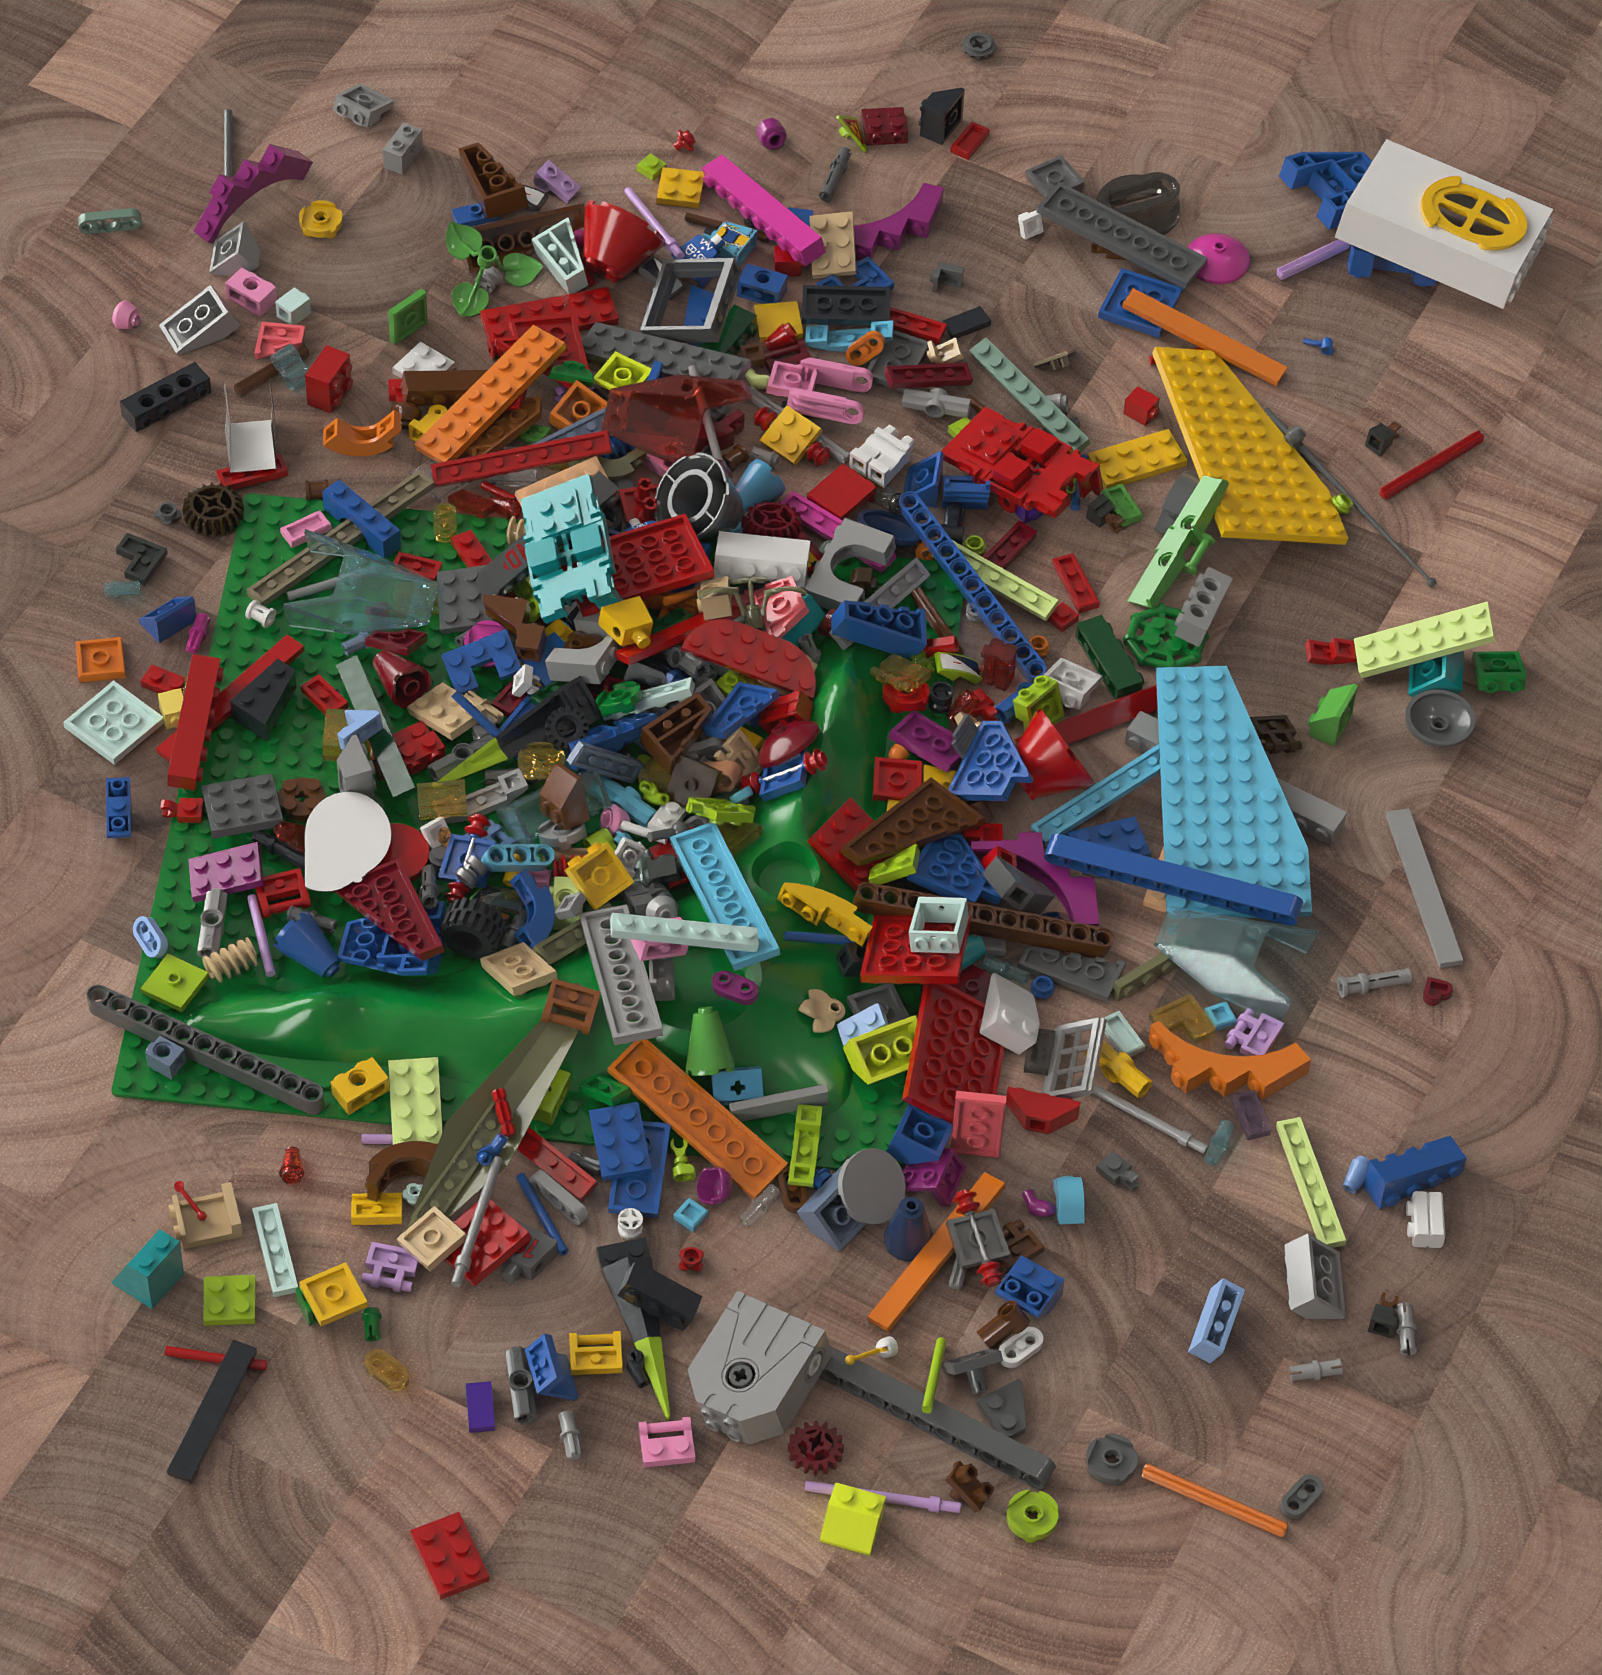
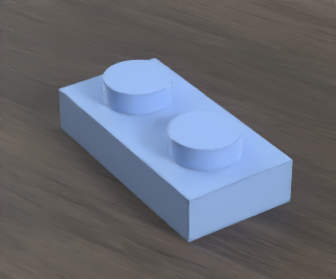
(862, 1022)

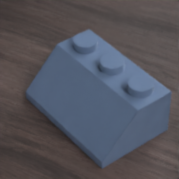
(828, 1217)

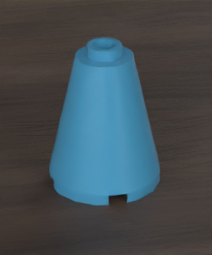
(759, 485)

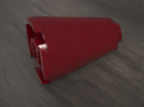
(401, 678)

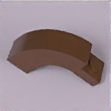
(398, 1161)

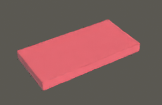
(978, 1124)

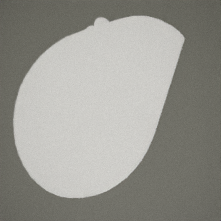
(344, 840)

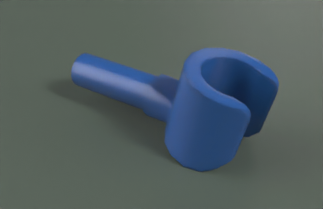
(1326, 344)

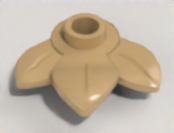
(820, 1009)

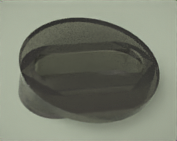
(1156, 213)

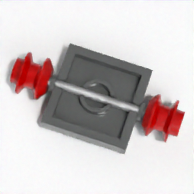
(978, 1238)

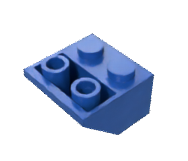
(1031, 1287)

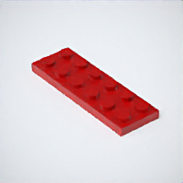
(588, 307)

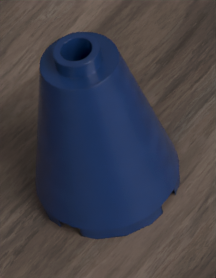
(908, 1230)

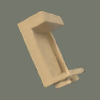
(221, 1221)

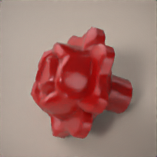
(685, 140)

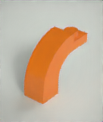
(362, 441)

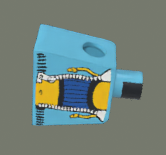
(738, 240)

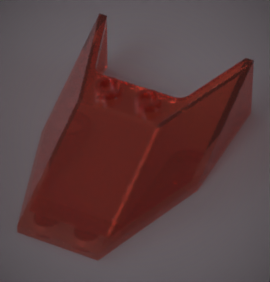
(668, 413)

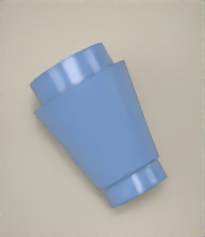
(1356, 1174)

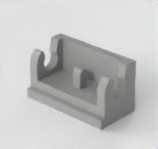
(662, 978)

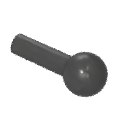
(676, 828)

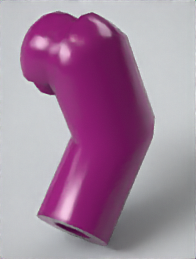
(1036, 1206)

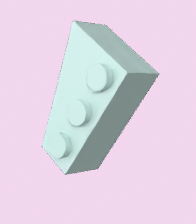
(561, 256)

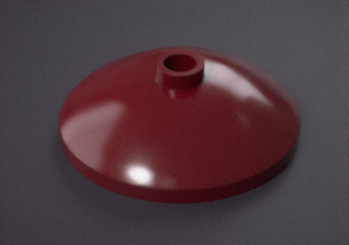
(787, 742)

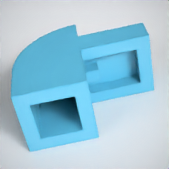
(1069, 1199)

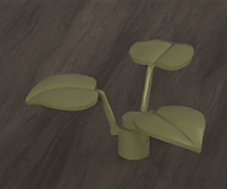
(753, 613)

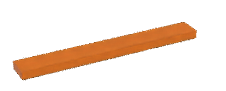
(1204, 337)
(929, 1261)

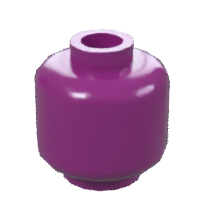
(771, 133)

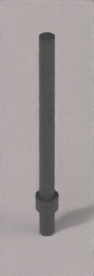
(228, 142)

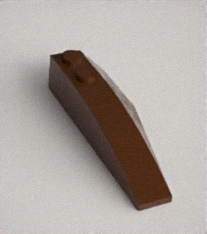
(517, 233)

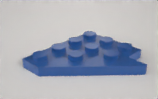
(990, 766)
(953, 871)

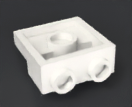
(1074, 682)

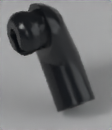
(635, 1367)

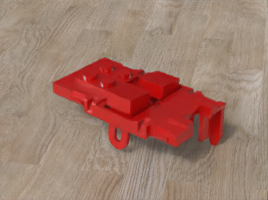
(989, 452)

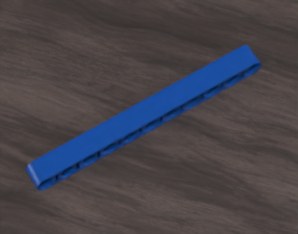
(969, 579)
(1173, 879)

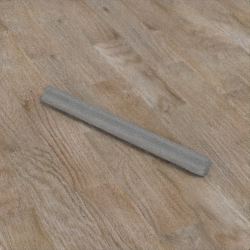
(835, 451)

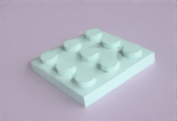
(113, 722)

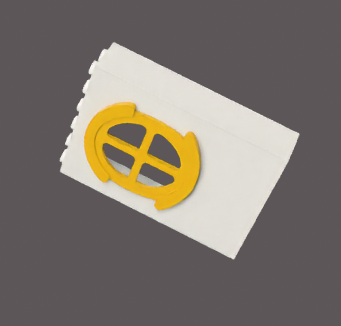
(1400, 220)

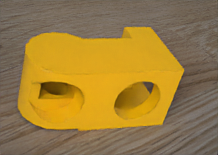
(419, 428)

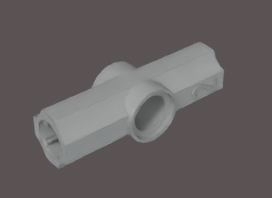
(936, 402)
(212, 922)

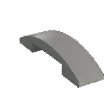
(494, 796)

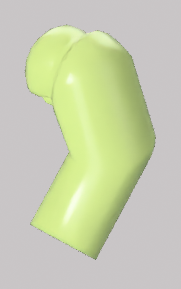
(757, 381)

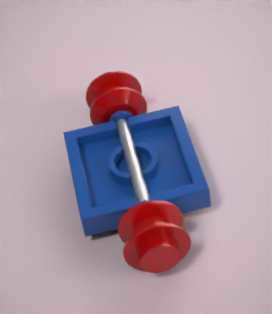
(785, 776)
(458, 850)

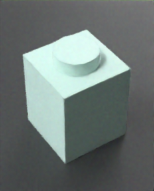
(293, 307)

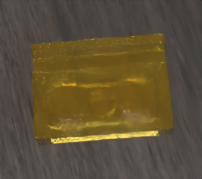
(442, 799)

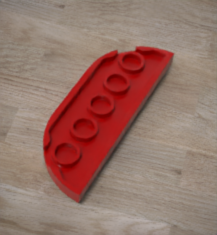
(753, 654)

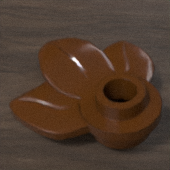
(579, 640)

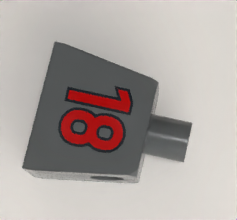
(531, 1257)

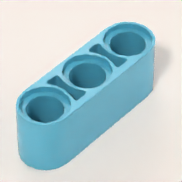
(528, 853)

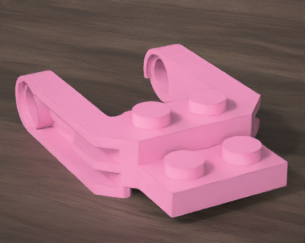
(799, 382)

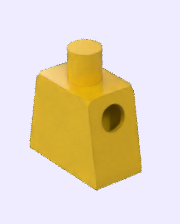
(627, 622)

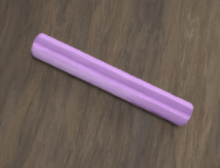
(1312, 258)

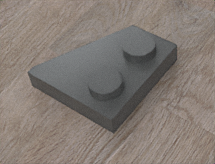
(1005, 1409)

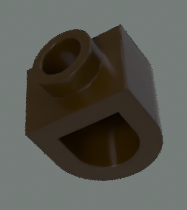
(864, 579)

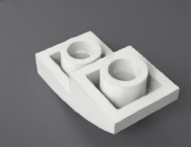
(629, 854)

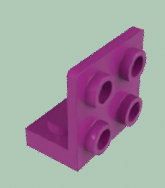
(938, 1176)

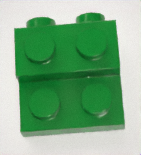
(1499, 671)

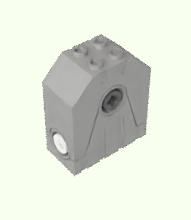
(756, 1369)

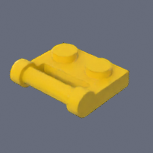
(595, 1359)

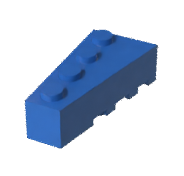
(881, 627)
(1413, 1171)

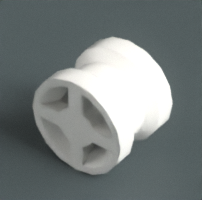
(632, 1218)

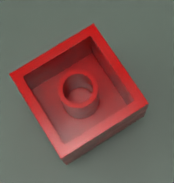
(328, 379)

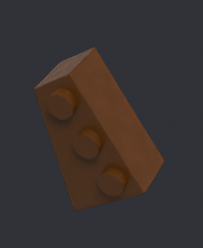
(676, 731)

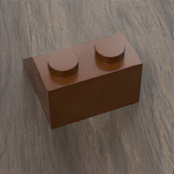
(564, 798)

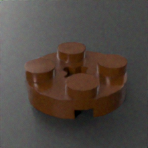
(297, 788)

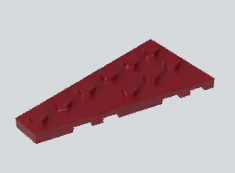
(394, 906)

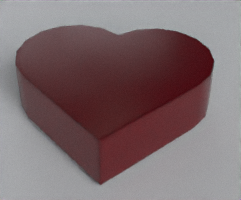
(1436, 990)

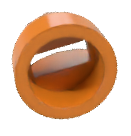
(898, 752)

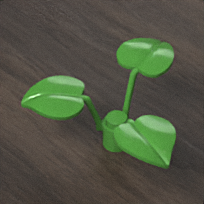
(465, 240)

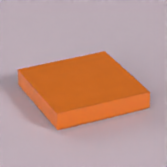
(100, 659)

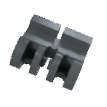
(638, 896)

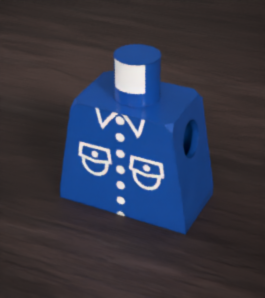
(701, 249)

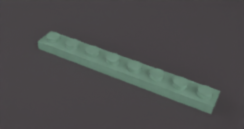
(1028, 395)

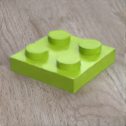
(229, 1300)

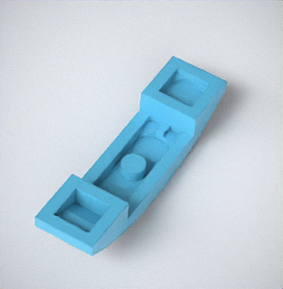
(839, 340)

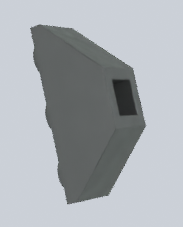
(1017, 887)

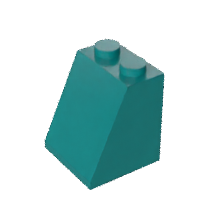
(152, 1270)

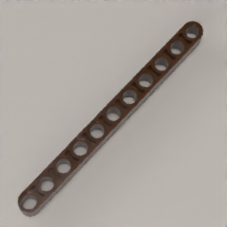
(995, 918)

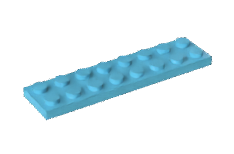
(722, 889)

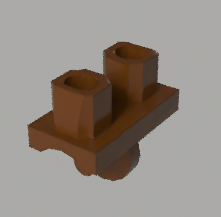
(967, 1486)

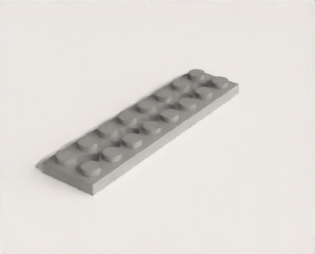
(610, 983)

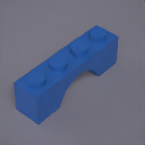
(378, 531)

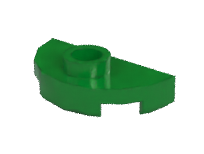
(572, 371)

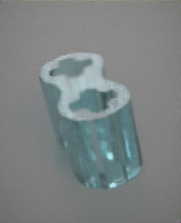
(290, 366)

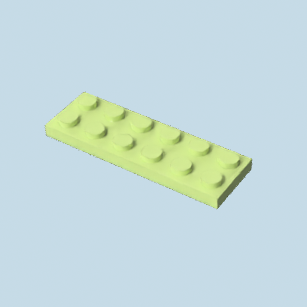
(1424, 640)

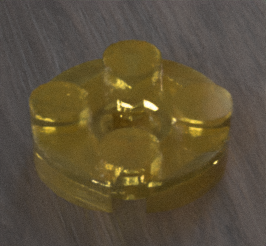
(529, 760)

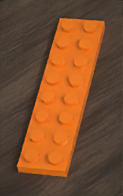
(491, 395)
(697, 1117)

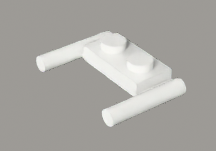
(663, 819)

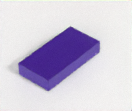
(480, 1407)

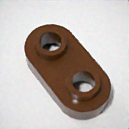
(791, 1192)

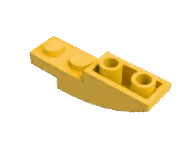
(820, 905)

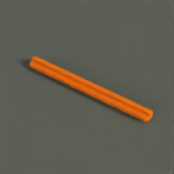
(1214, 1500)

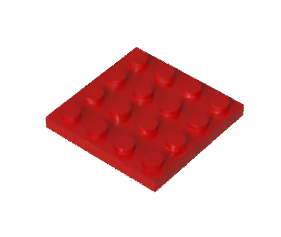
(891, 960)

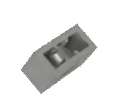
(402, 148)

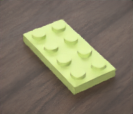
(415, 1100)

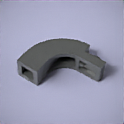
(1176, 500)

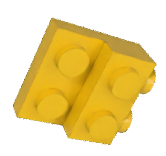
(598, 874)

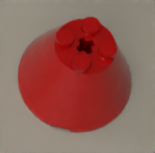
(616, 240)
(1050, 760)

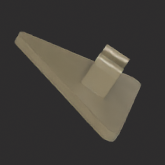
(1055, 359)

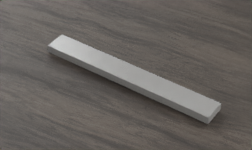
(1424, 888)

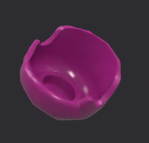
(714, 1186)

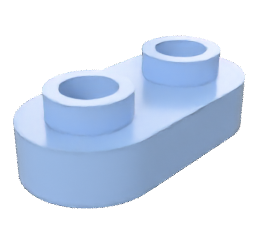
(150, 937)

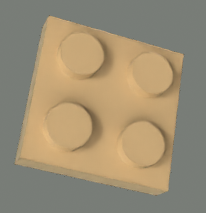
(432, 1238)

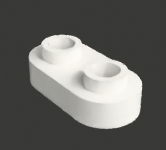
(1019, 1348)

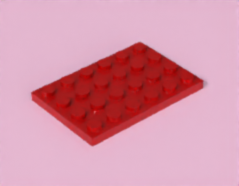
(654, 561)
(950, 1052)

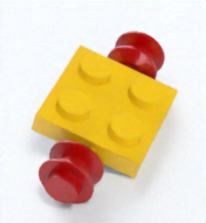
(791, 435)

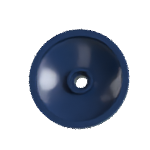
(891, 524)

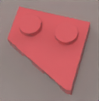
(276, 336)

